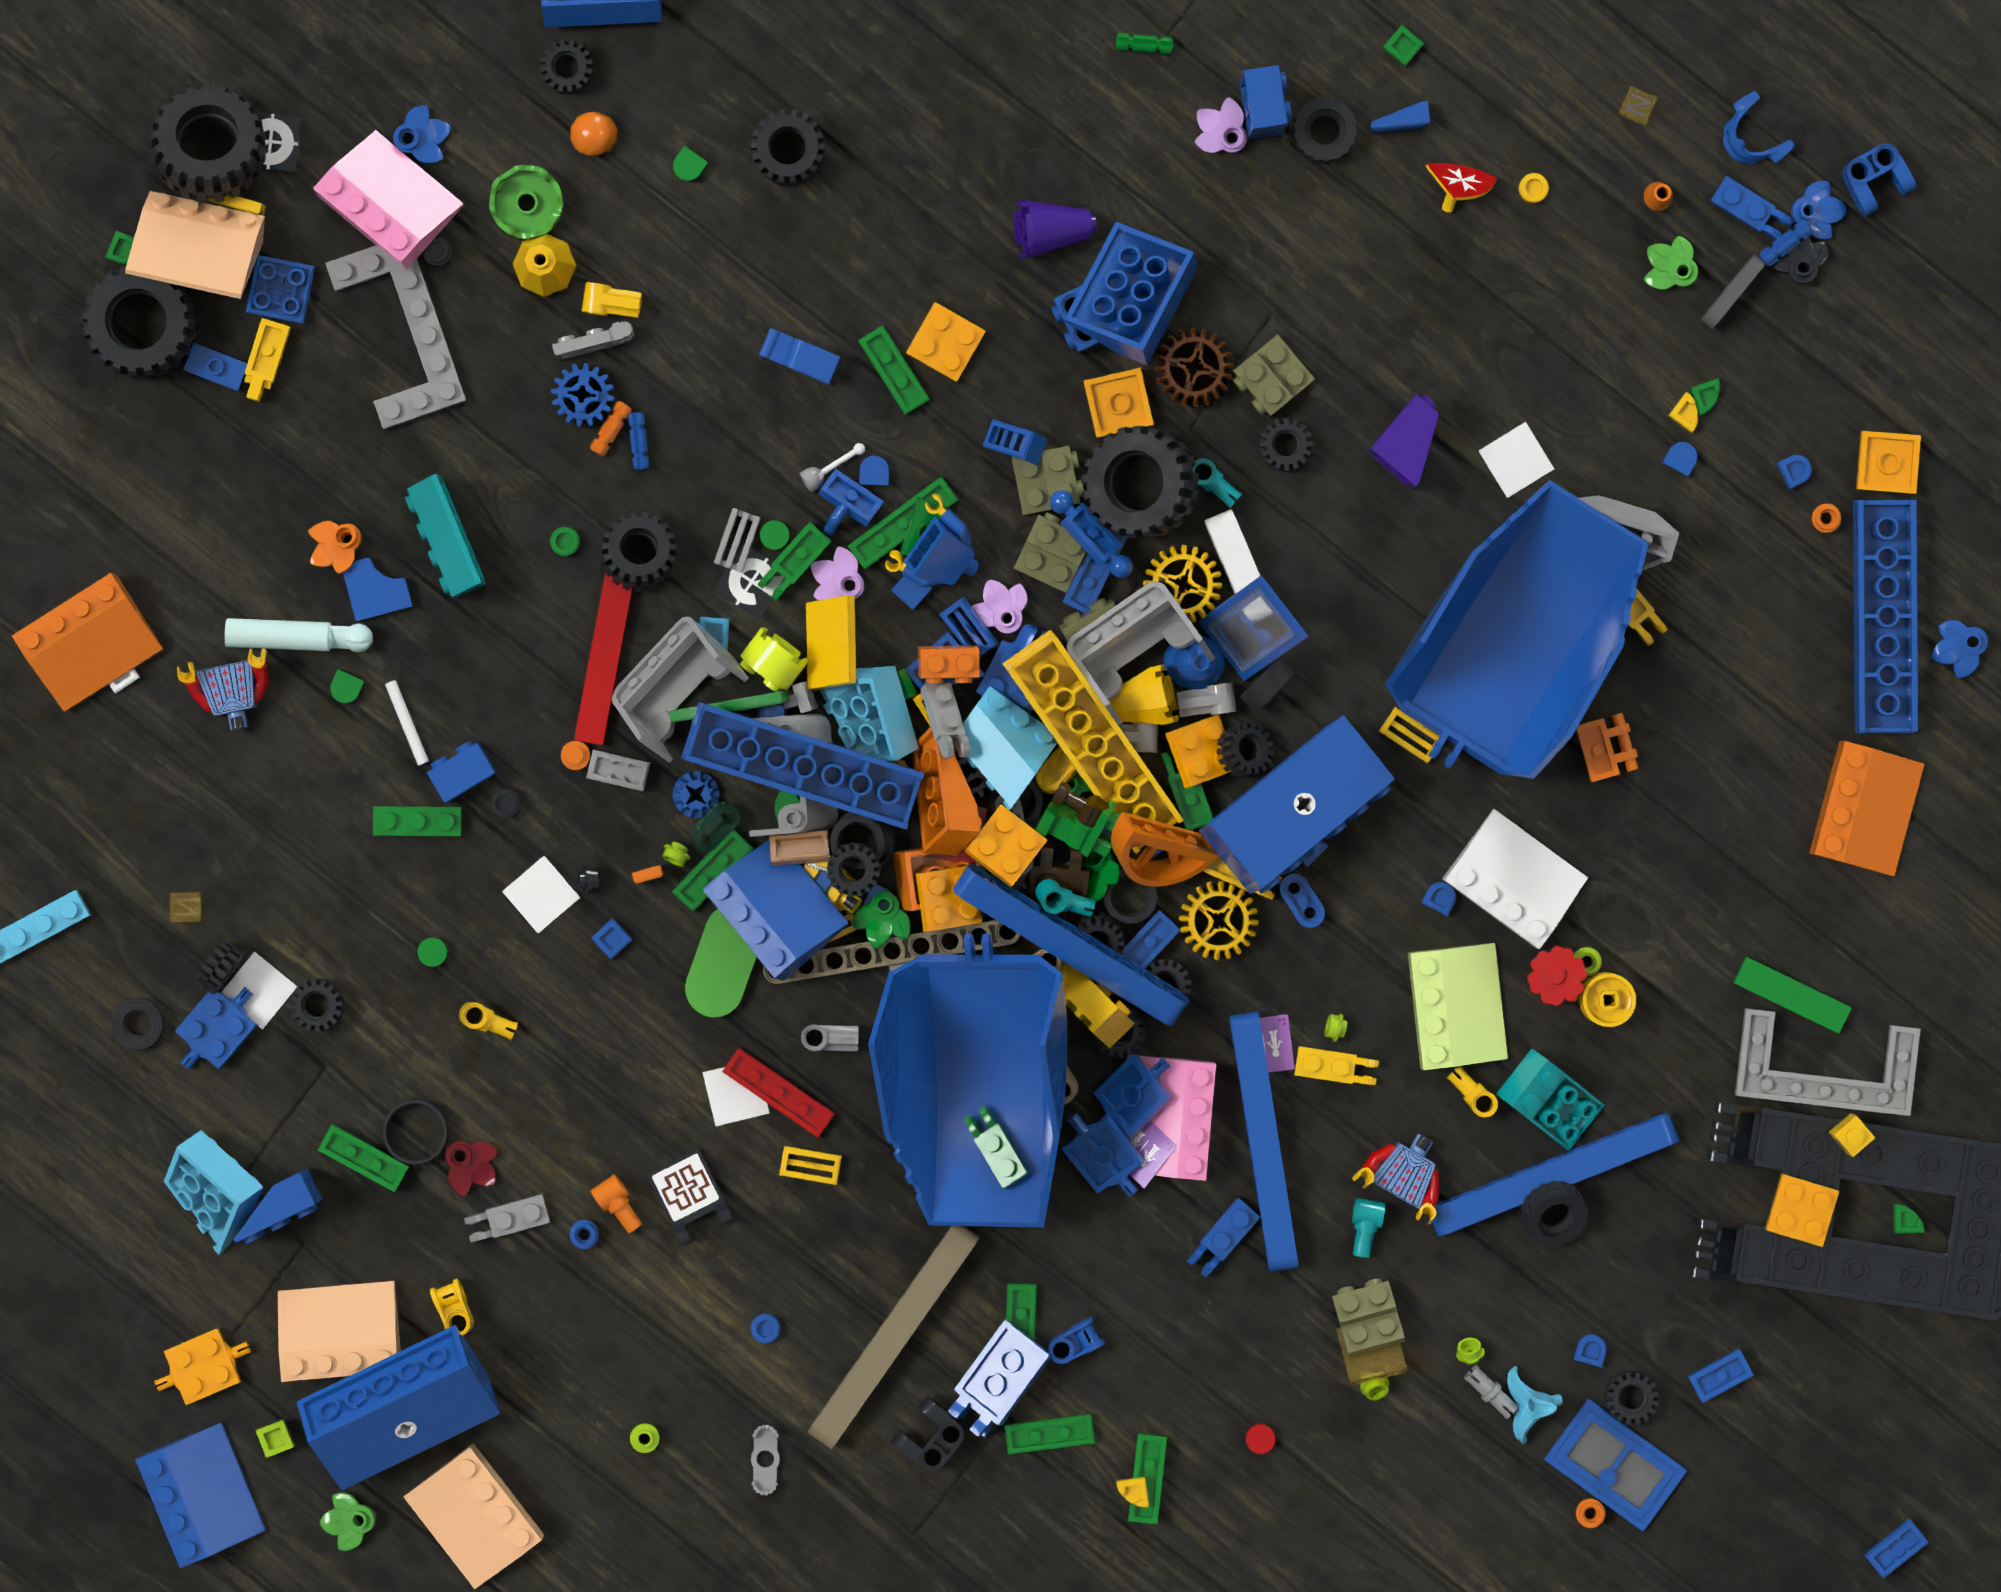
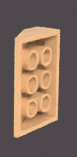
(195, 244)
(336, 1329)
(474, 1516)

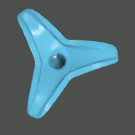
(1531, 1404)

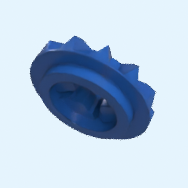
(695, 780)

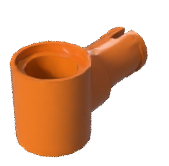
(612, 1196)

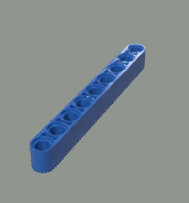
(1070, 944)
(1263, 1141)
(1567, 1167)

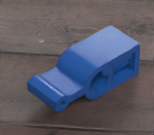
(800, 356)

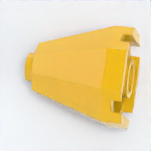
(553, 274)
(1147, 698)

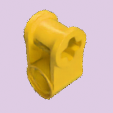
(452, 1305)

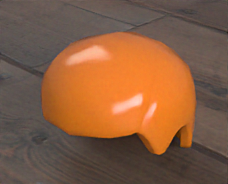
(593, 134)

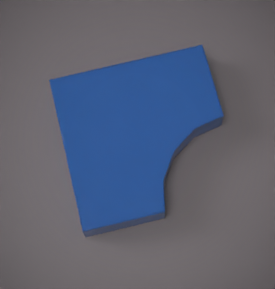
(373, 592)

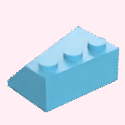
(212, 1188)

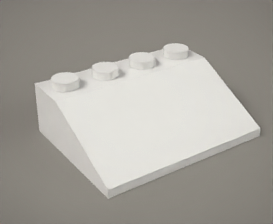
(1515, 879)

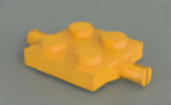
(202, 1366)

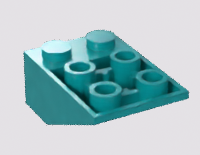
(1550, 1099)

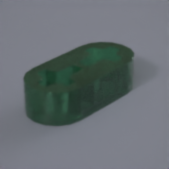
(715, 826)

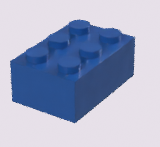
(1264, 101)

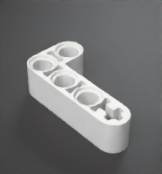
(1232, 549)

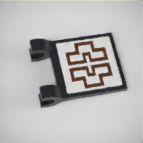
(688, 1193)

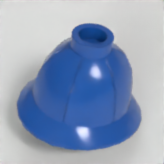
(1191, 666)

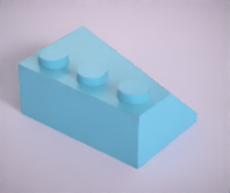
(873, 714)
(1006, 744)

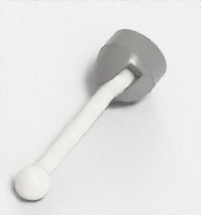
(814, 477)

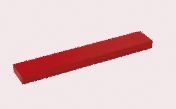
(603, 662)

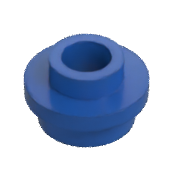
(579, 1242)

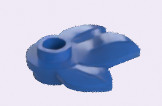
(426, 132)
(1822, 209)
(1955, 647)

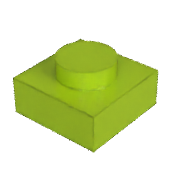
(275, 1438)

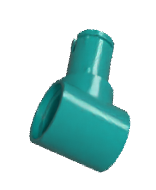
(1217, 484)
(1064, 899)
(1367, 1217)

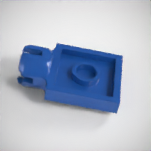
(998, 676)

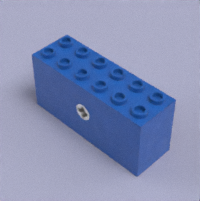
(1326, 777)
(398, 1407)

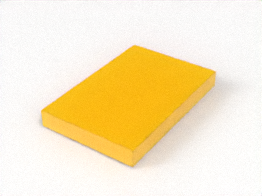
(831, 642)

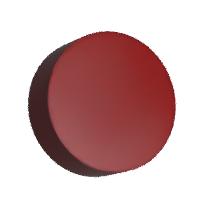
(1260, 1438)

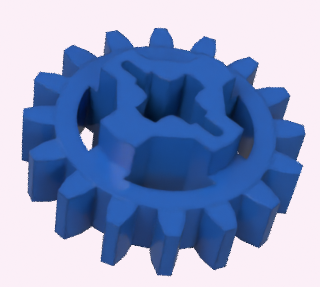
(583, 382)

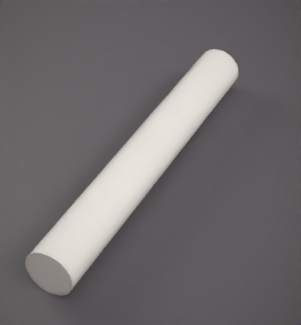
(406, 722)

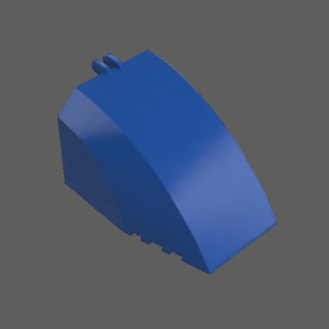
(1523, 635)
(966, 1038)

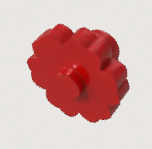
(1557, 976)

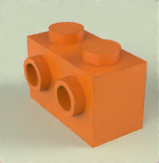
(948, 662)

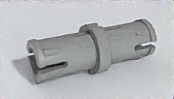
(1491, 1392)

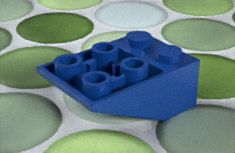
(286, 1198)

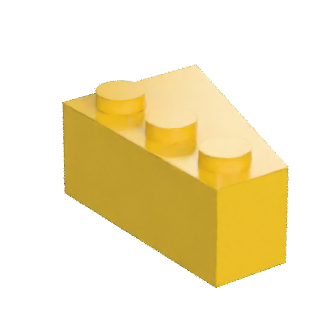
(1094, 1007)

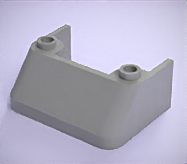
(1127, 633)
(668, 678)
(807, 814)

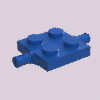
(216, 1028)
(1134, 1094)
(1102, 1154)

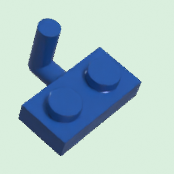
(849, 499)

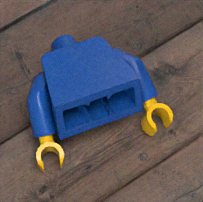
(939, 553)

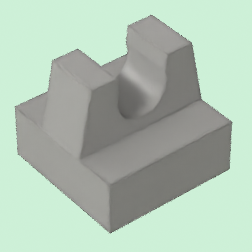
(802, 697)

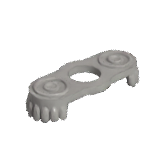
(765, 1477)

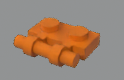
(1598, 751)

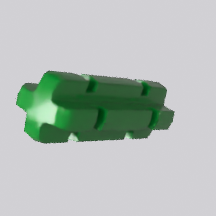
(1144, 43)

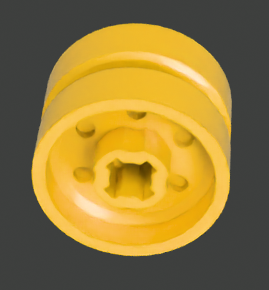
(1622, 999)

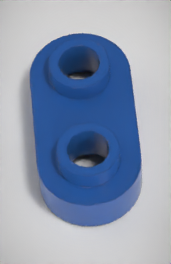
(1301, 900)

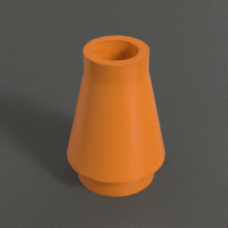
(1653, 201)

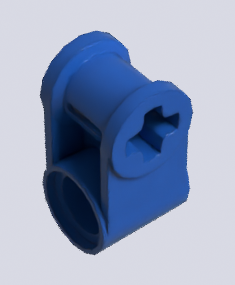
(1076, 1341)

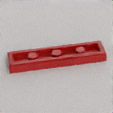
(778, 1092)

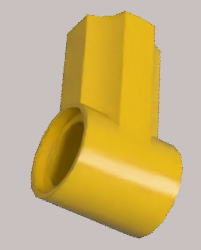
(604, 300)

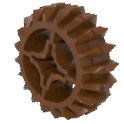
(1212, 372)

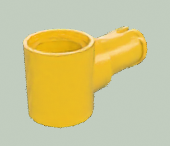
(487, 1021)
(1472, 1092)

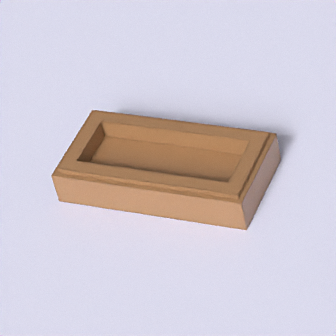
(799, 848)

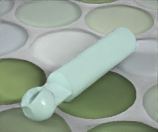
(296, 635)

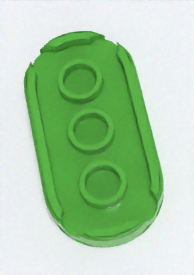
(719, 969)

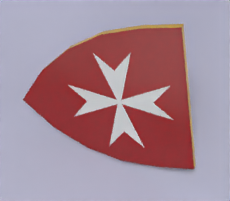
(1460, 182)

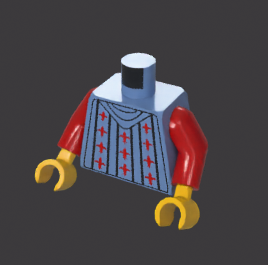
(229, 687)
(1405, 1174)

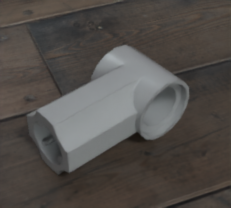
(1212, 700)
(1141, 736)
(833, 1038)

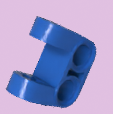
(1872, 168)

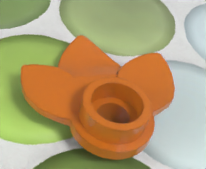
(331, 545)

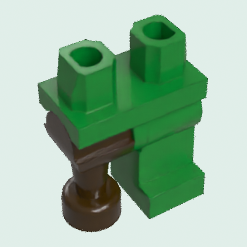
(1082, 828)

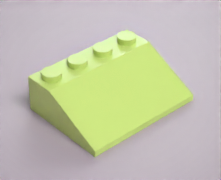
(1457, 1006)

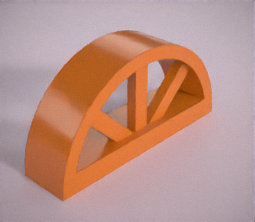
(1186, 850)

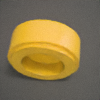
(1533, 188)

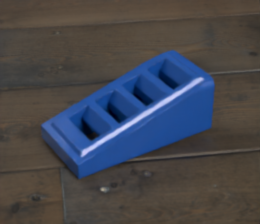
(1408, 118)
(1030, 448)

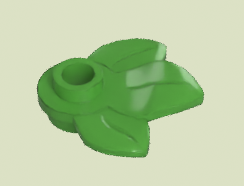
(1668, 261)
(344, 1522)

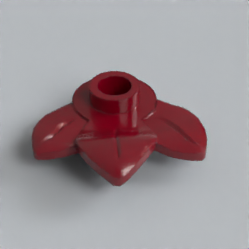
(474, 1168)

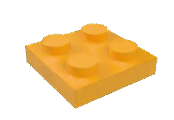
(945, 342)
(1118, 402)
(1888, 462)
(1196, 750)
(1005, 845)
(940, 904)
(1802, 1210)

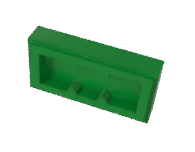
(919, 522)

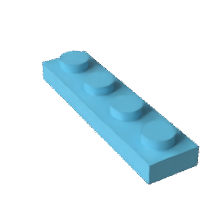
(42, 925)

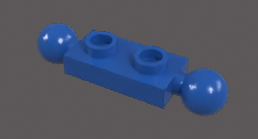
(1090, 534)

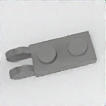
(595, 340)
(945, 719)
(511, 1217)

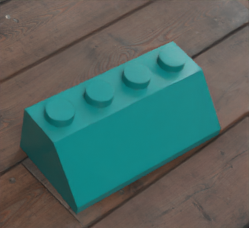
(445, 535)

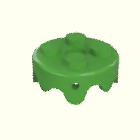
(523, 181)

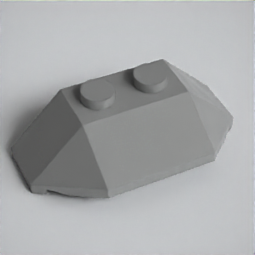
(1643, 523)

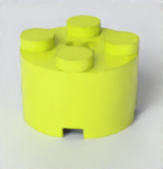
(773, 660)

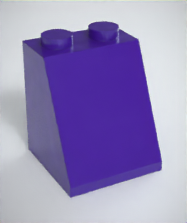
(1407, 441)

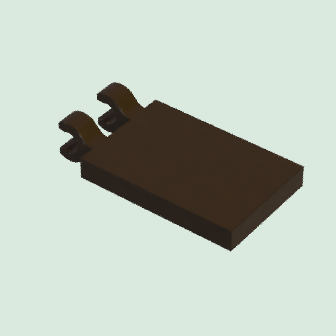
(1068, 877)

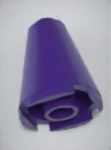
(1050, 227)

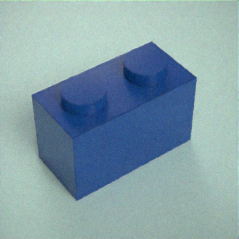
(461, 772)

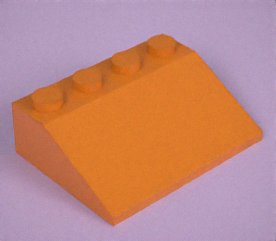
(88, 642)
(1866, 808)

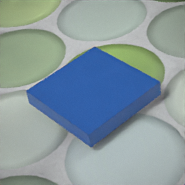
(280, 289)

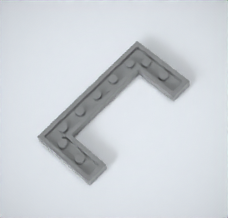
(443, 381)
(1890, 1097)

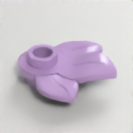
(1218, 125)
(835, 573)
(998, 603)

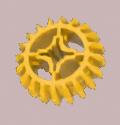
(1190, 560)
(1231, 904)

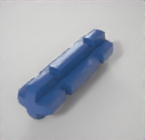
(1786, 242)
(638, 441)

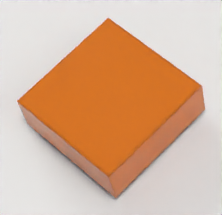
(648, 874)

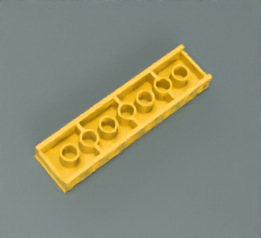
(1087, 731)

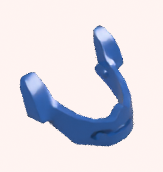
(1735, 146)

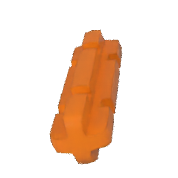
(610, 428)

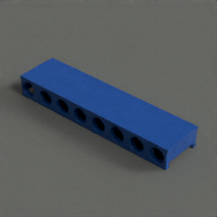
(1885, 616)
(802, 765)

